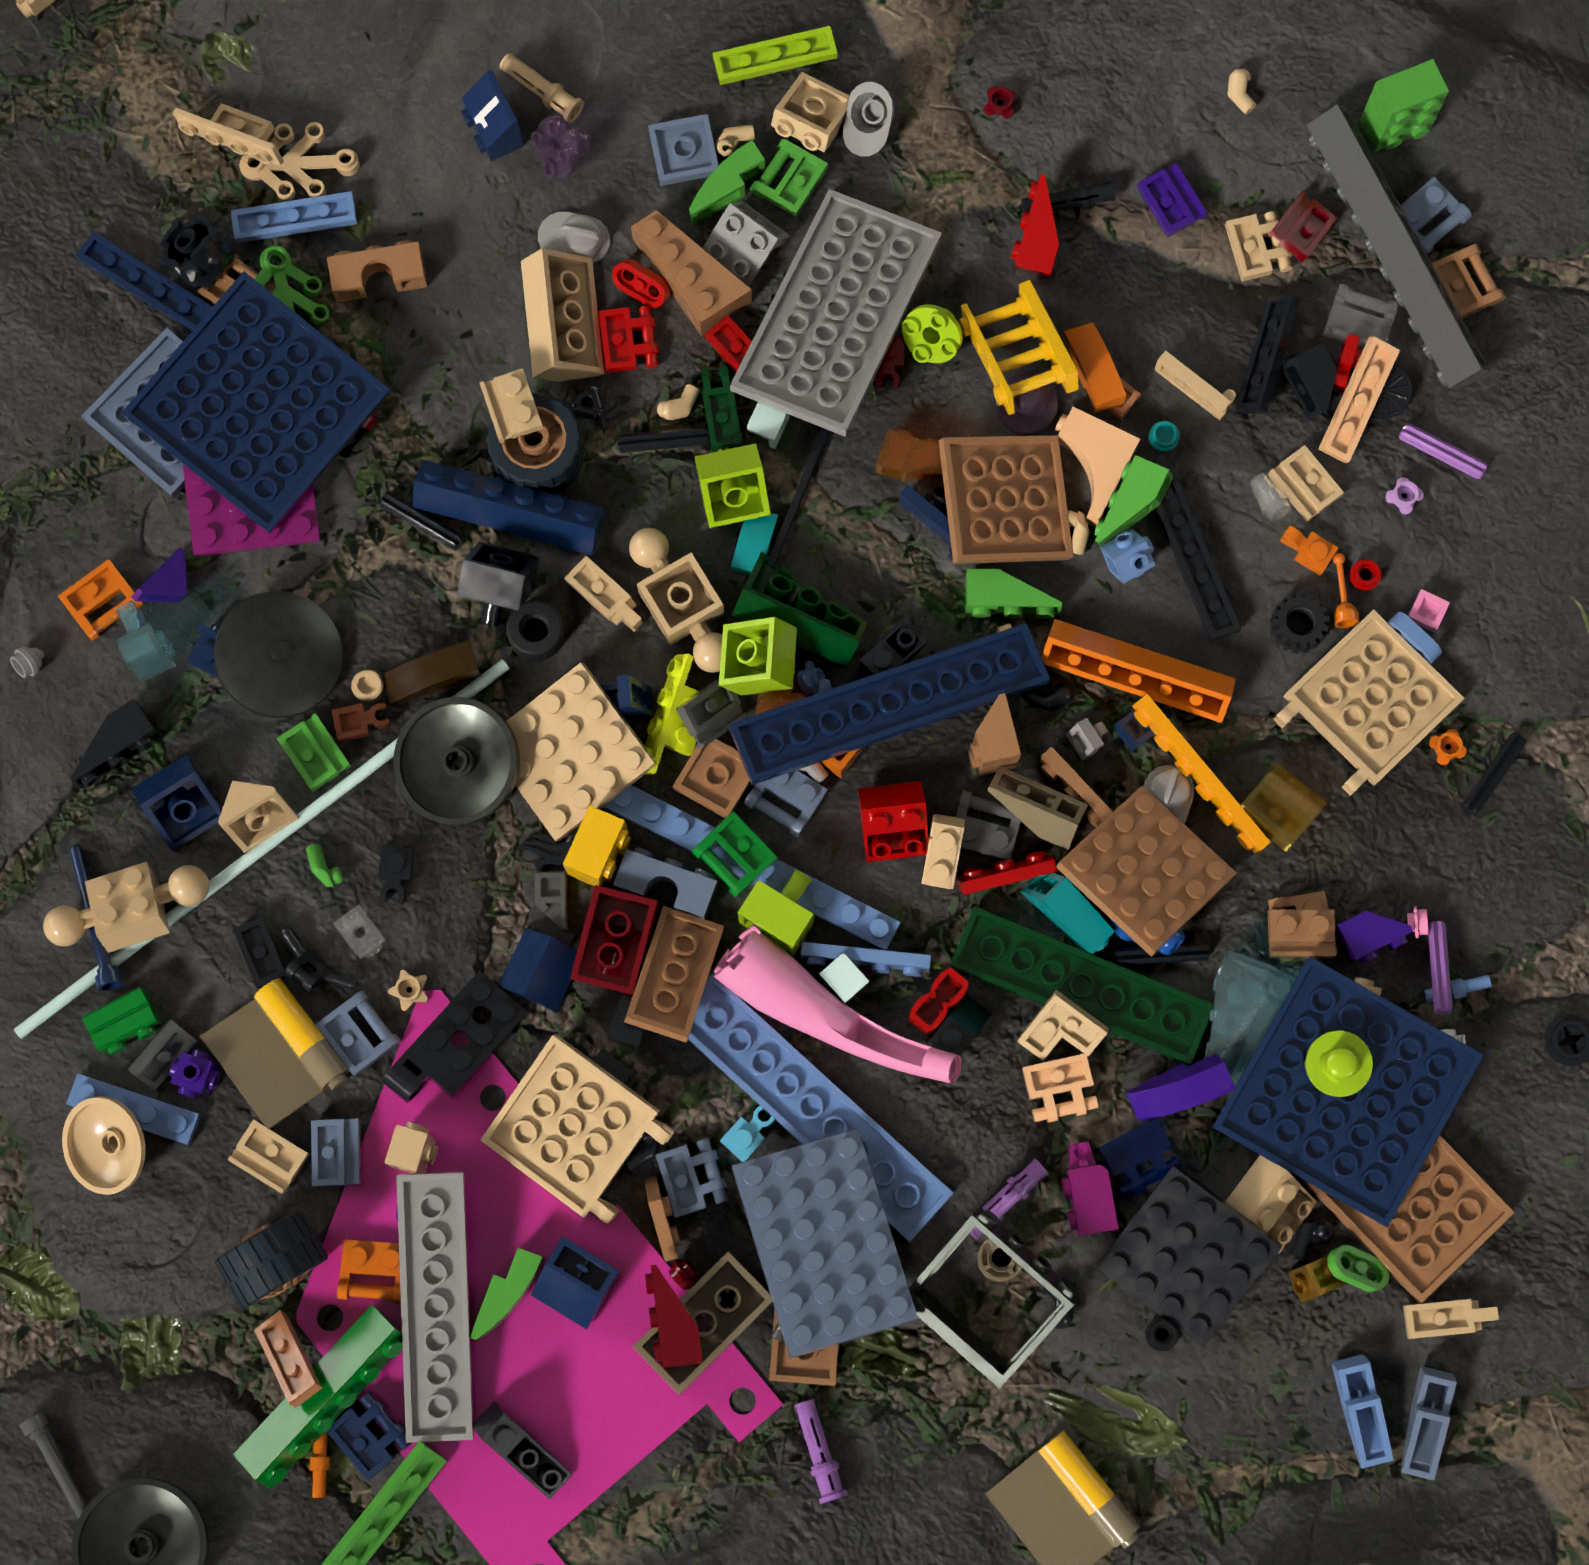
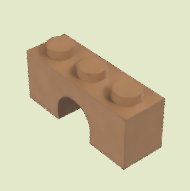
(351, 270)

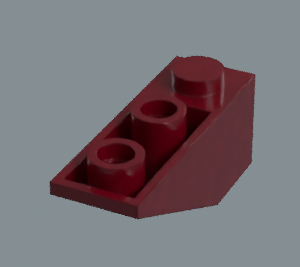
(678, 1333)

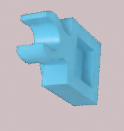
(744, 1137)

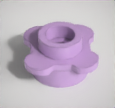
(1413, 494)

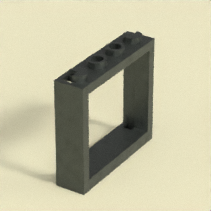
(957, 1333)

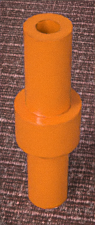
(319, 1464)

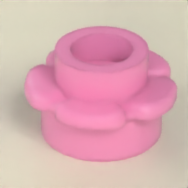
(1418, 921)

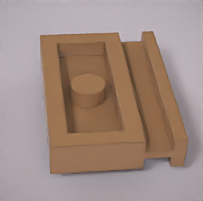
(1301, 933)

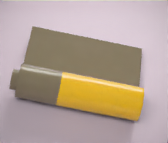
(275, 1054)
(1062, 1506)

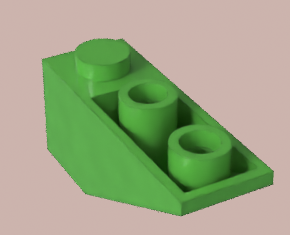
(1138, 495)
(1000, 593)

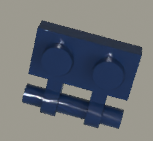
(361, 1442)

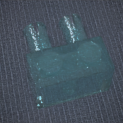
(143, 648)

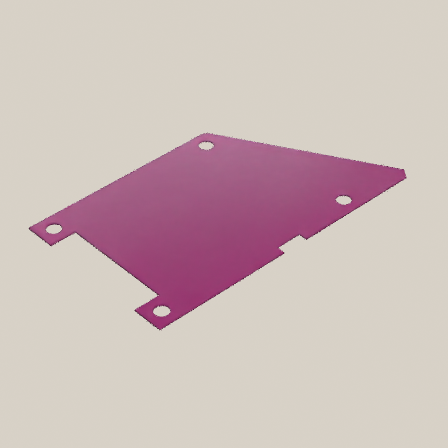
(565, 1384)

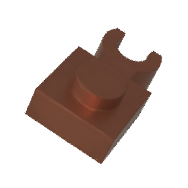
(354, 722)

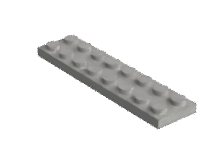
(435, 1307)

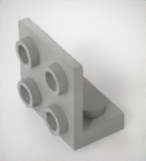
(744, 241)

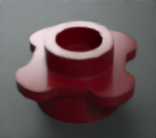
(1000, 94)

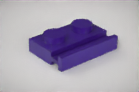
(1171, 200)

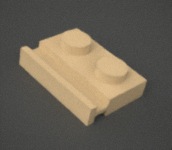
(511, 405)
(1306, 483)
(268, 1157)

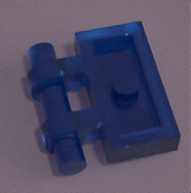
(1135, 1148)

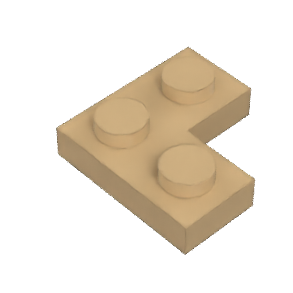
(1059, 1020)

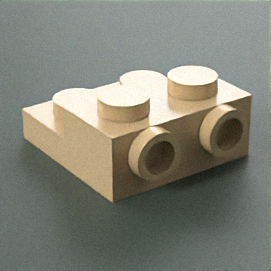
(810, 113)

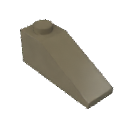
(1040, 808)

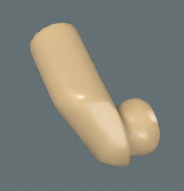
(1237, 90)
(731, 137)
(679, 407)
(1080, 533)

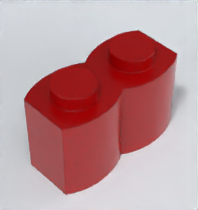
(932, 1007)

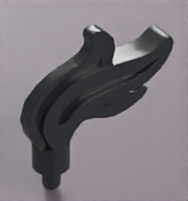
(548, 850)

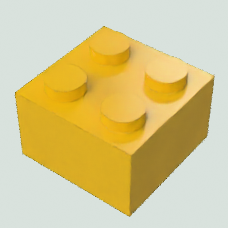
(597, 848)

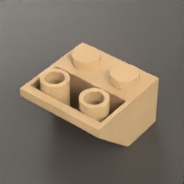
(1272, 1199)

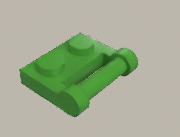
(798, 181)

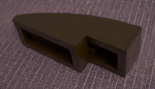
(431, 673)

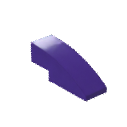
(1181, 1088)

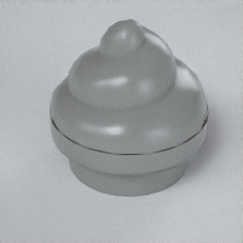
(27, 661)

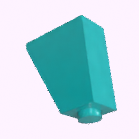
(1069, 911)

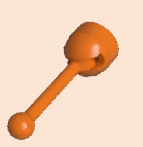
(1345, 614)

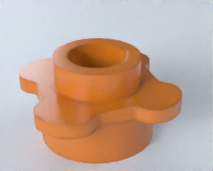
(1452, 738)

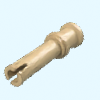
(552, 94)

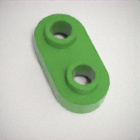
(1352, 1265)

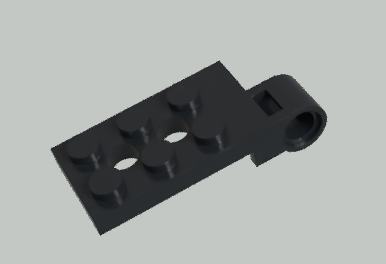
(435, 1055)

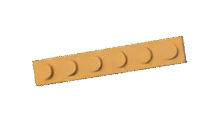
(1207, 783)

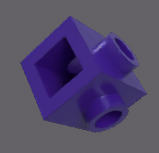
(205, 1078)

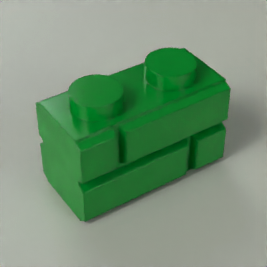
(122, 1021)

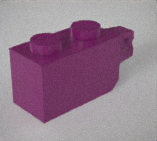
(1089, 1193)

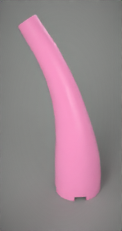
(787, 992)

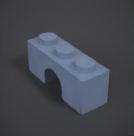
(641, 871)

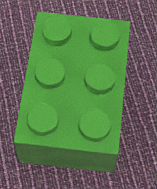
(1404, 105)

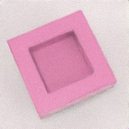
(1428, 610)

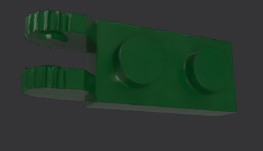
(721, 412)

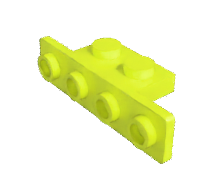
(667, 727)

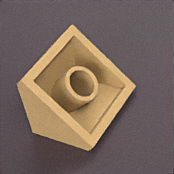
(254, 814)

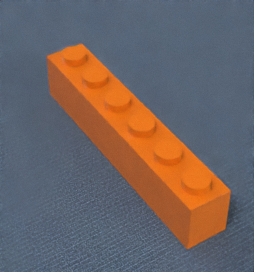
(1138, 670)

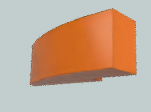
(1095, 367)

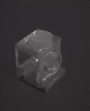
(352, 921)

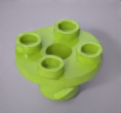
(932, 334)
(1339, 1063)

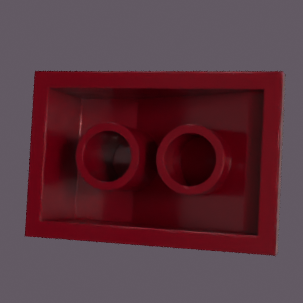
(615, 939)

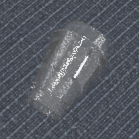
(1270, 498)

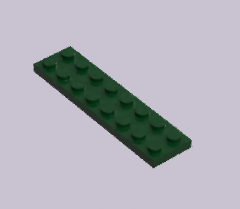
(1115, 996)

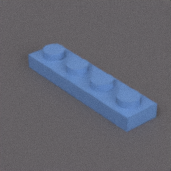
(294, 217)
(879, 960)
(151, 1114)

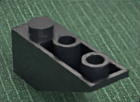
(118, 738)
(521, 1450)

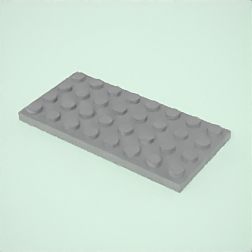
(836, 312)

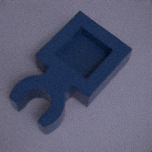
(1132, 731)

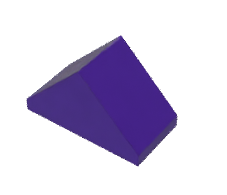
(166, 583)

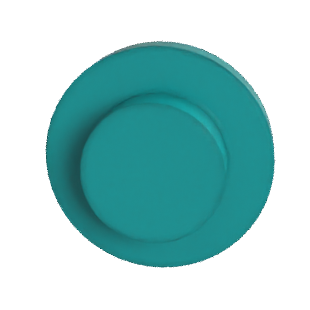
(1163, 436)

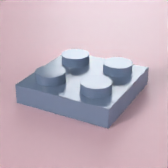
(683, 149)

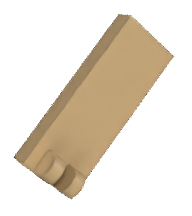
(1194, 386)

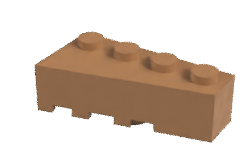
(695, 278)

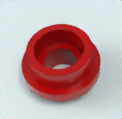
(1370, 567)

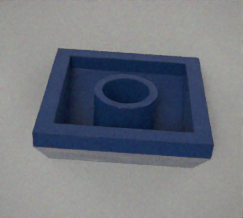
(539, 970)

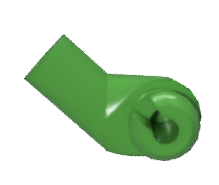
(319, 868)

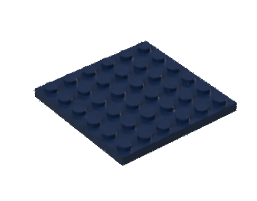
(256, 402)
(1357, 1145)

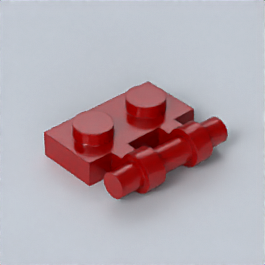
(618, 341)

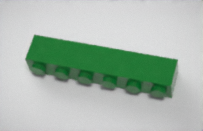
(343, 1375)

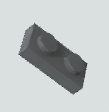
(157, 1058)

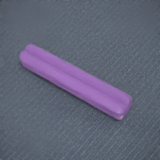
(1443, 451)
(1439, 967)

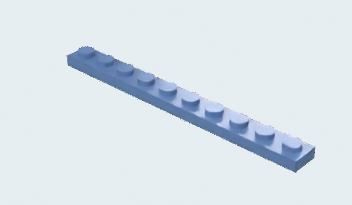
(818, 897)

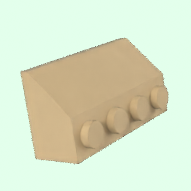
(562, 316)

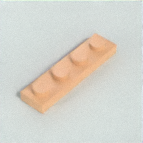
(1359, 399)

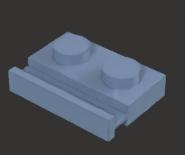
(336, 1152)

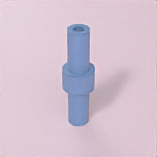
(1460, 988)

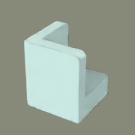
(768, 423)
(844, 977)

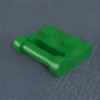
(743, 848)

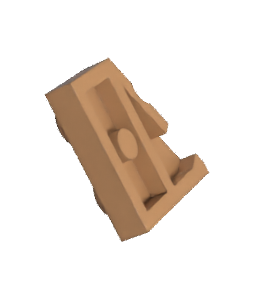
(660, 1211)

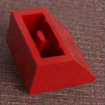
(893, 821)

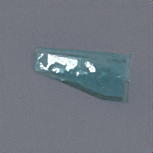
(1243, 1008)

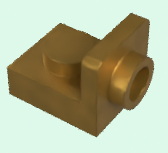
(1314, 1280)

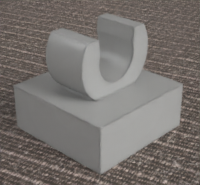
(1087, 738)

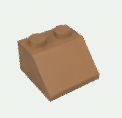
(995, 740)

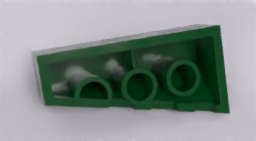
(821, 625)

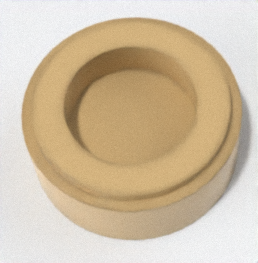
(367, 686)

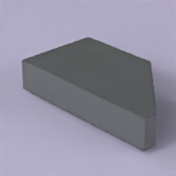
(552, 896)

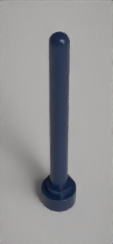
(107, 975)

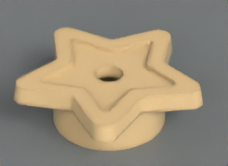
(400, 989)

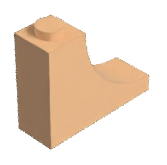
(1102, 453)

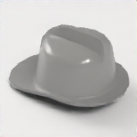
(868, 119)
(574, 235)
(1171, 789)

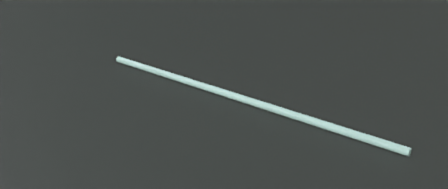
(248, 858)

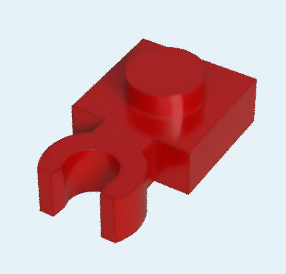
(1348, 357)

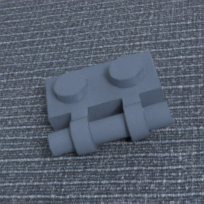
(682, 1181)

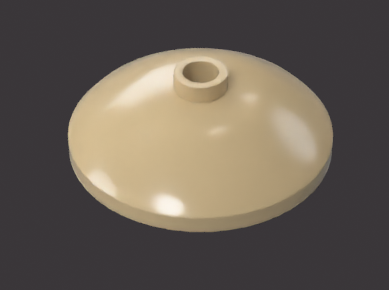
(103, 1145)

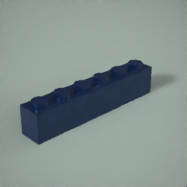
(507, 507)

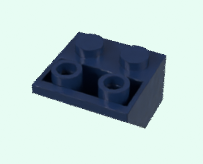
(575, 1282)

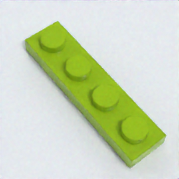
(775, 55)

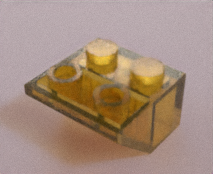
(1282, 807)

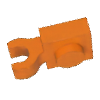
(1312, 551)

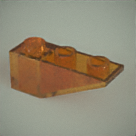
(908, 457)

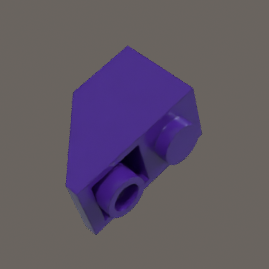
(1368, 933)

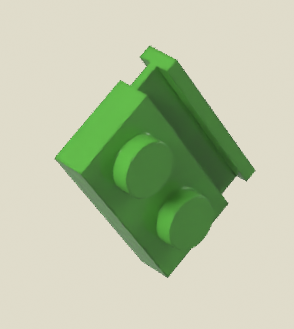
(313, 752)

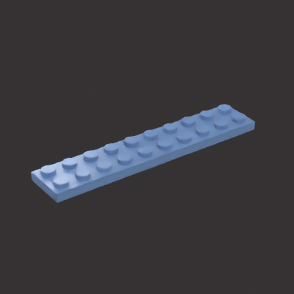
(810, 1103)

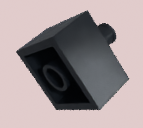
(498, 579)

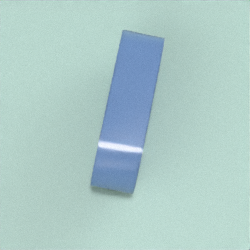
(1415, 637)

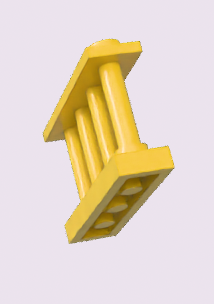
(1038, 326)

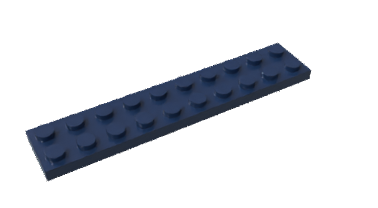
(888, 703)

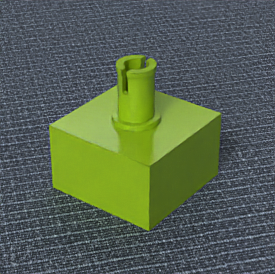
(732, 485)
(758, 656)
(779, 913)

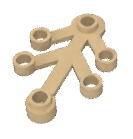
(295, 163)

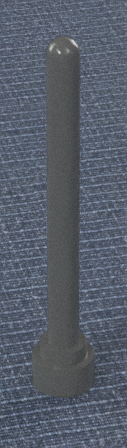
(37, 1430)

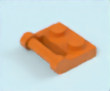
(92, 593)
(369, 1259)

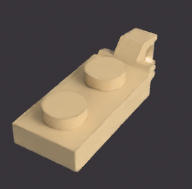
(603, 593)
(1446, 1318)

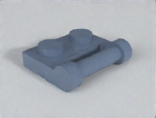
(1427, 205)
(793, 789)
(348, 1038)

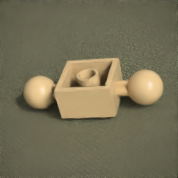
(679, 597)
(126, 906)

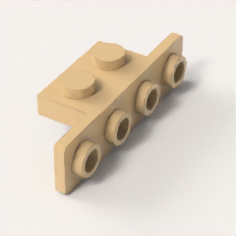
(233, 129)

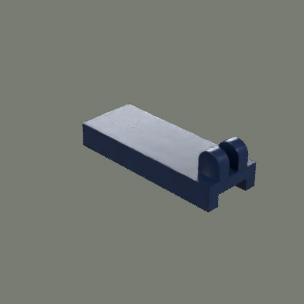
(926, 513)

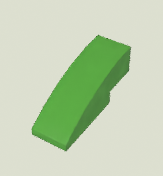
(727, 182)
(507, 1293)

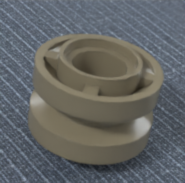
(989, 1269)

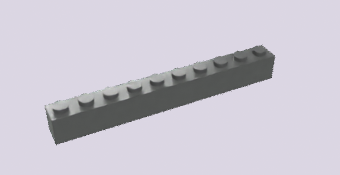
(1397, 248)

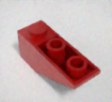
(1040, 240)

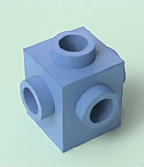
(1128, 555)

